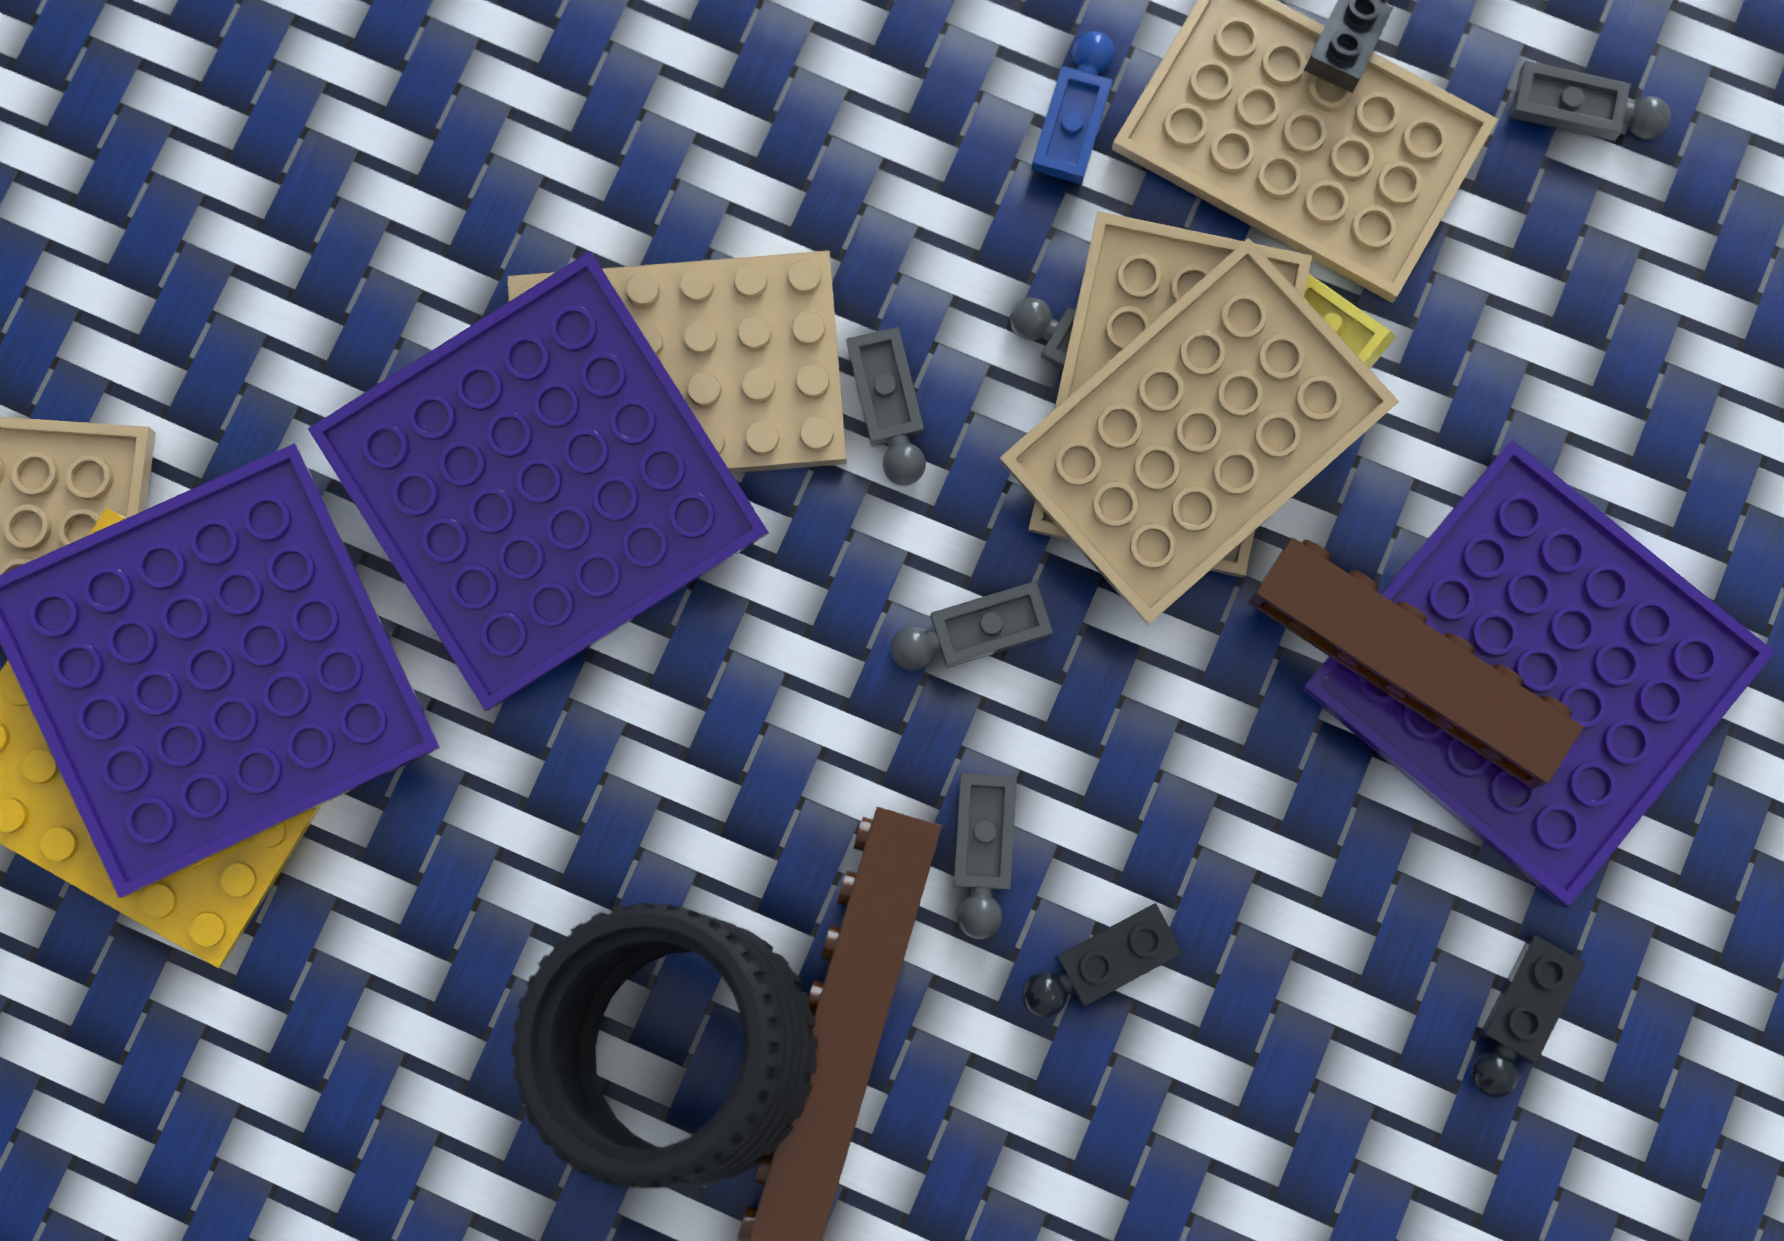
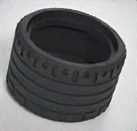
(561, 1029)

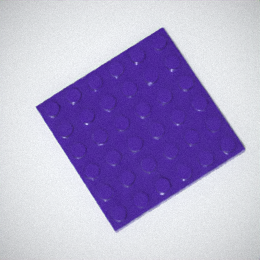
(538, 481)
(1581, 618)
(208, 670)

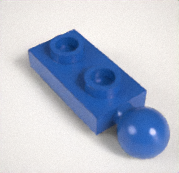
(1076, 110)

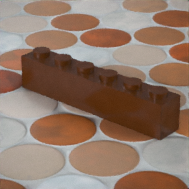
(1416, 663)

